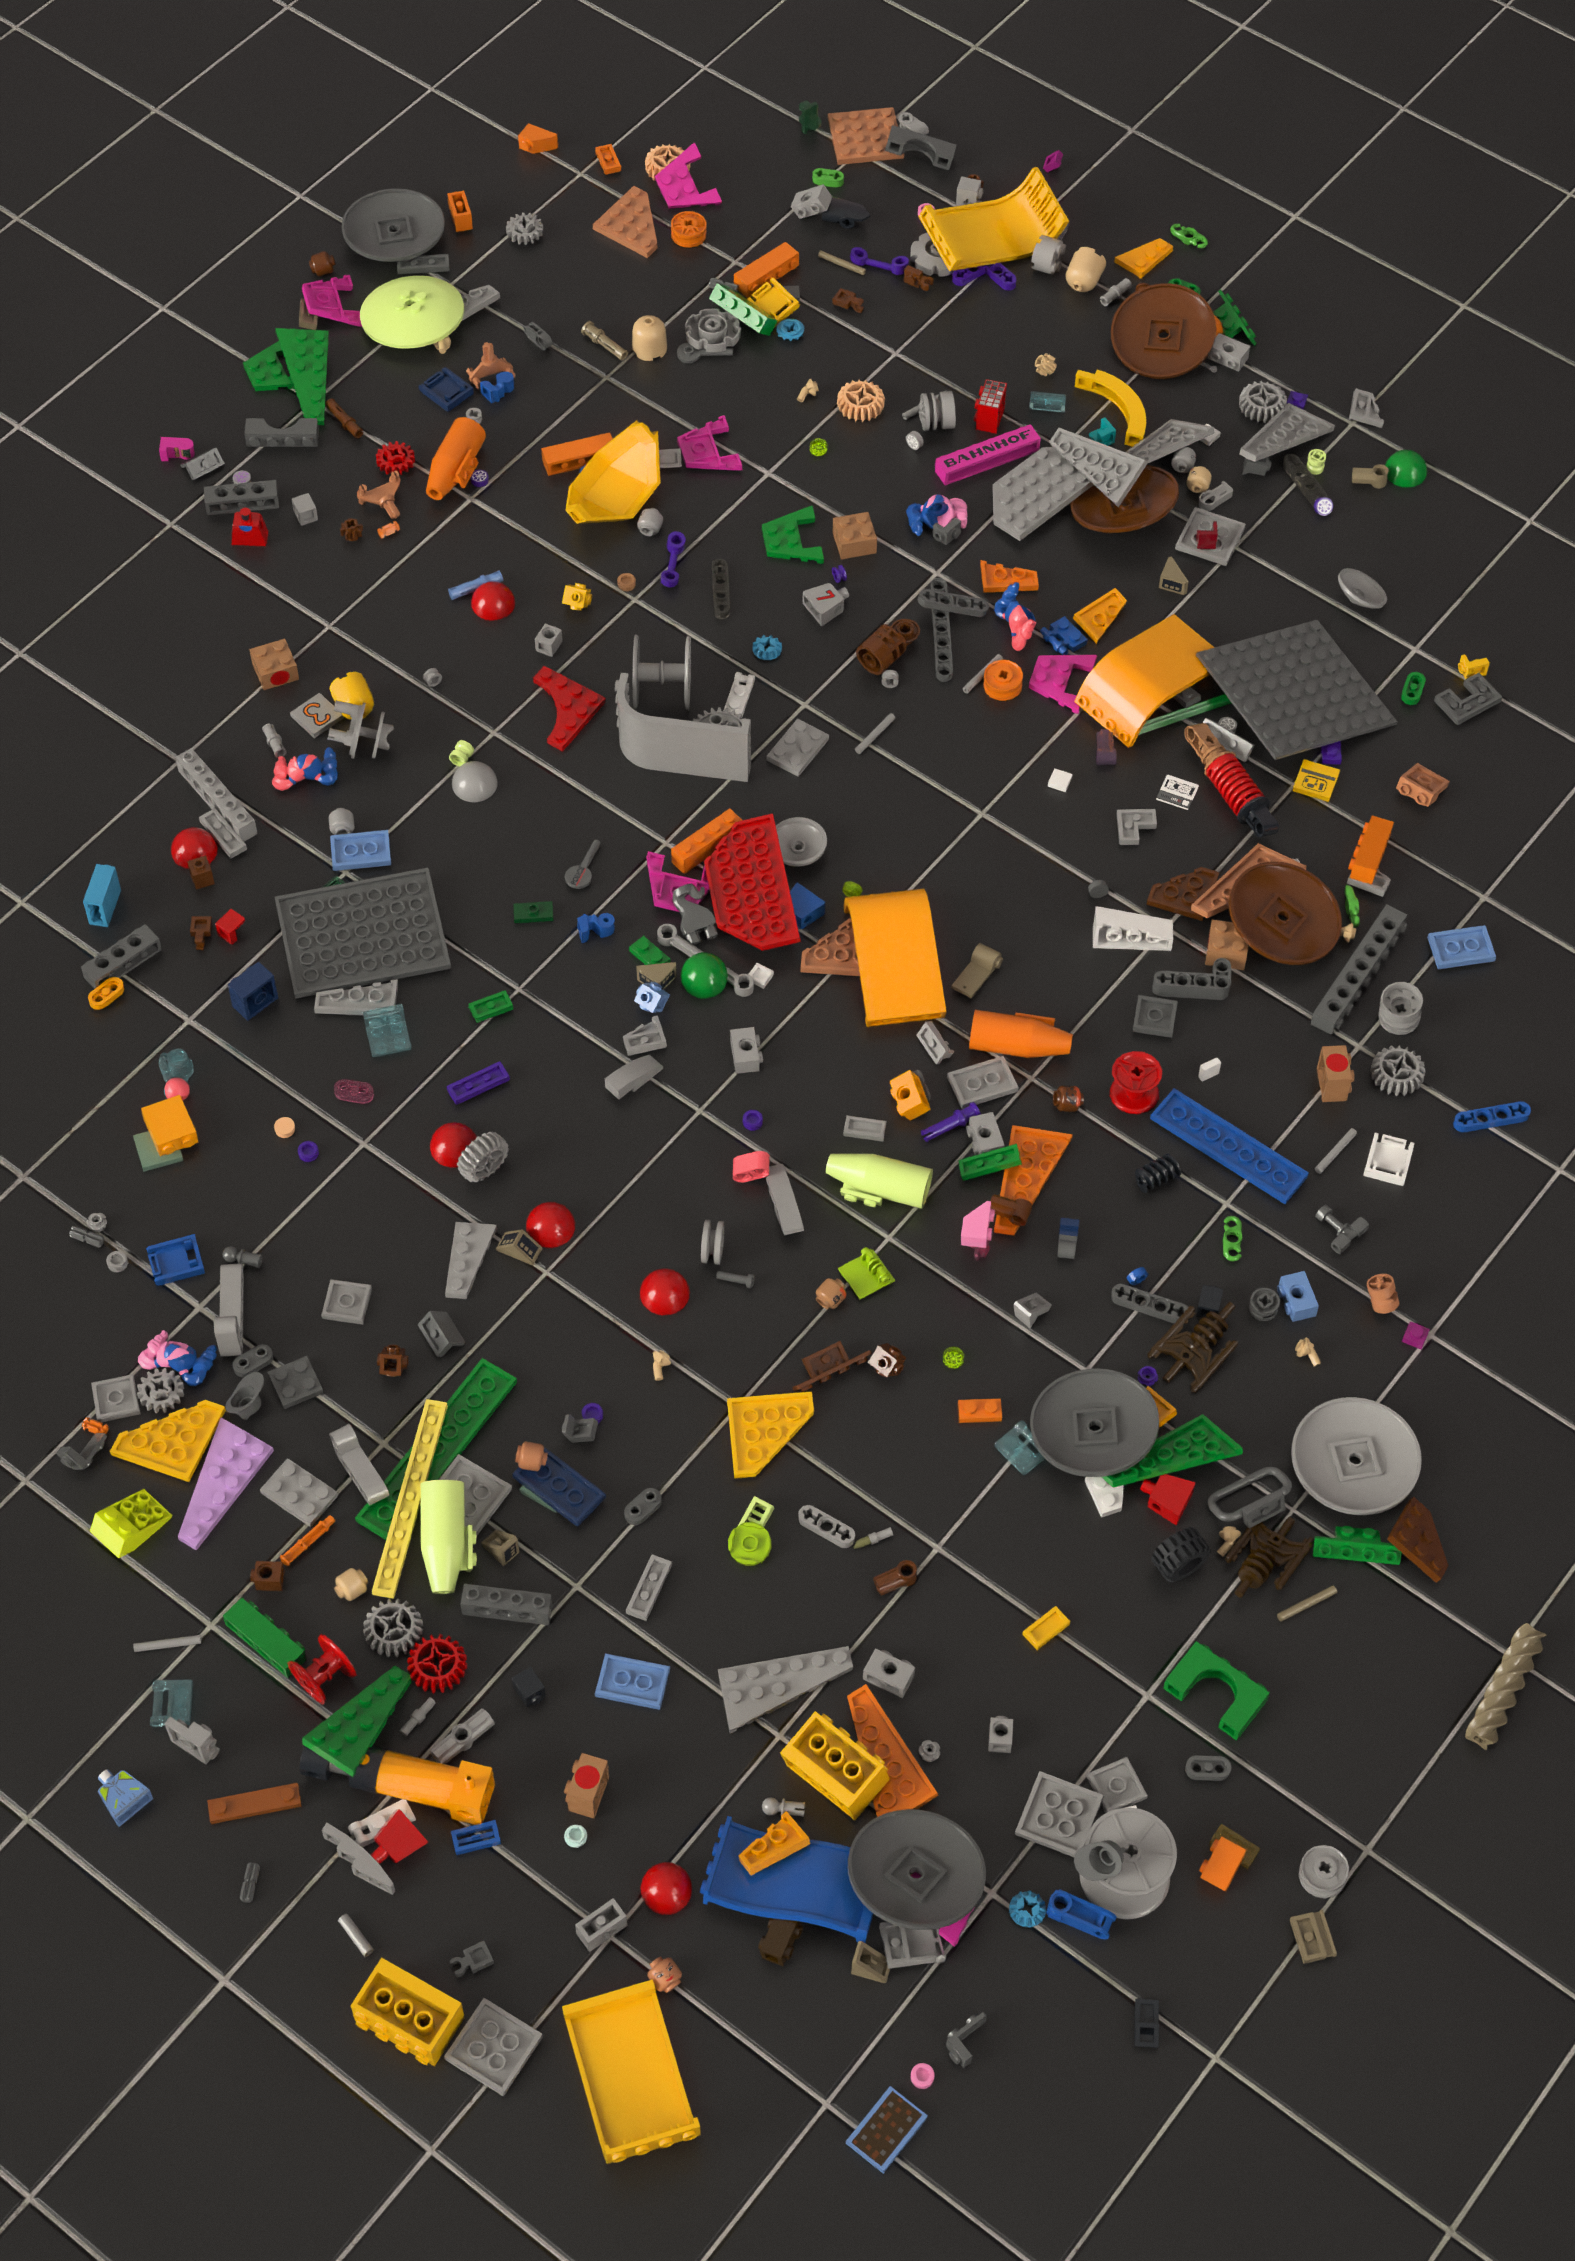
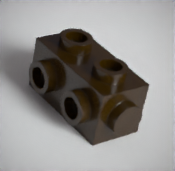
(779, 1941)

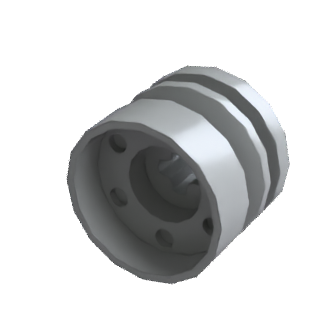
(937, 410)
(1400, 1008)

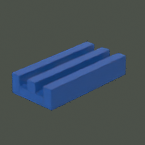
(478, 1845)

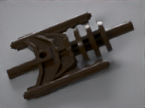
(1193, 1348)
(1267, 1550)

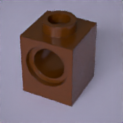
(200, 872)
(274, 1582)

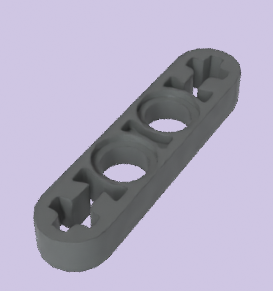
(953, 605)
(1151, 1300)

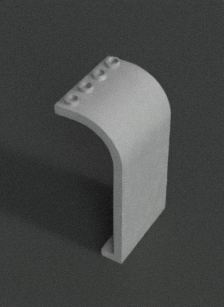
(682, 744)

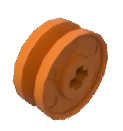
(688, 229)
(1003, 680)

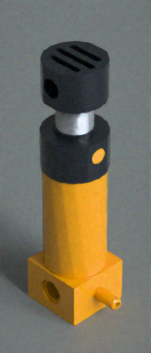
(460, 1790)

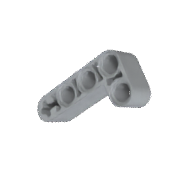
(358, 1465)

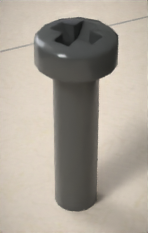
(748, 1280)

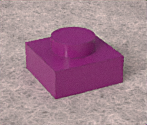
(1053, 161)
(1415, 1335)

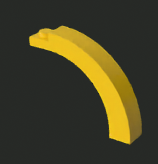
(1122, 396)

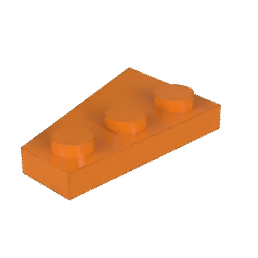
(998, 578)

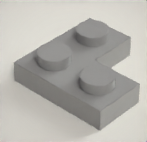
(1131, 820)

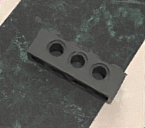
(234, 497)
(122, 956)
(506, 1604)

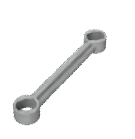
(690, 950)

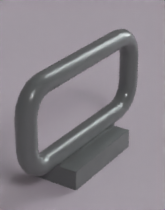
(1259, 1510)

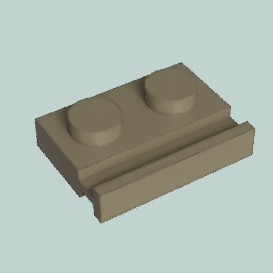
(1313, 1936)

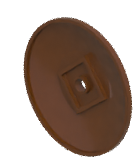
(1158, 310)
(1146, 503)
(1302, 898)

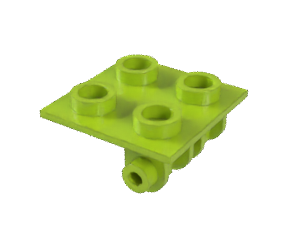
(866, 1274)

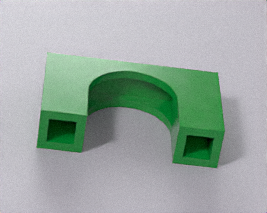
(1202, 1664)

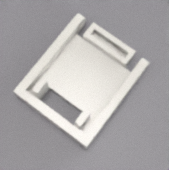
(1388, 1156)

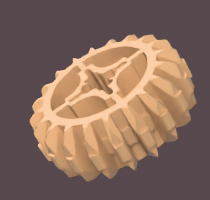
(660, 158)
(860, 400)

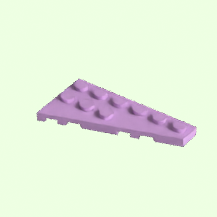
(227, 1470)

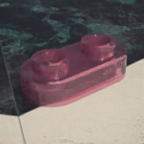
(352, 1091)

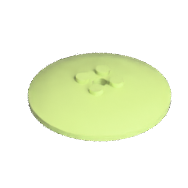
(432, 316)

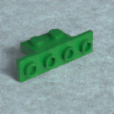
(1230, 319)
(1356, 1545)

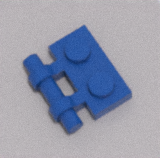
(1067, 633)

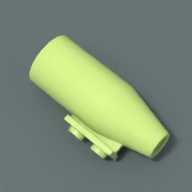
(878, 1177)
(444, 1537)

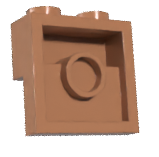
(1421, 785)

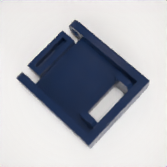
(443, 389)

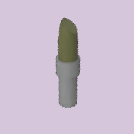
(873, 1538)

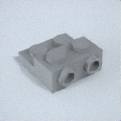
(193, 1739)

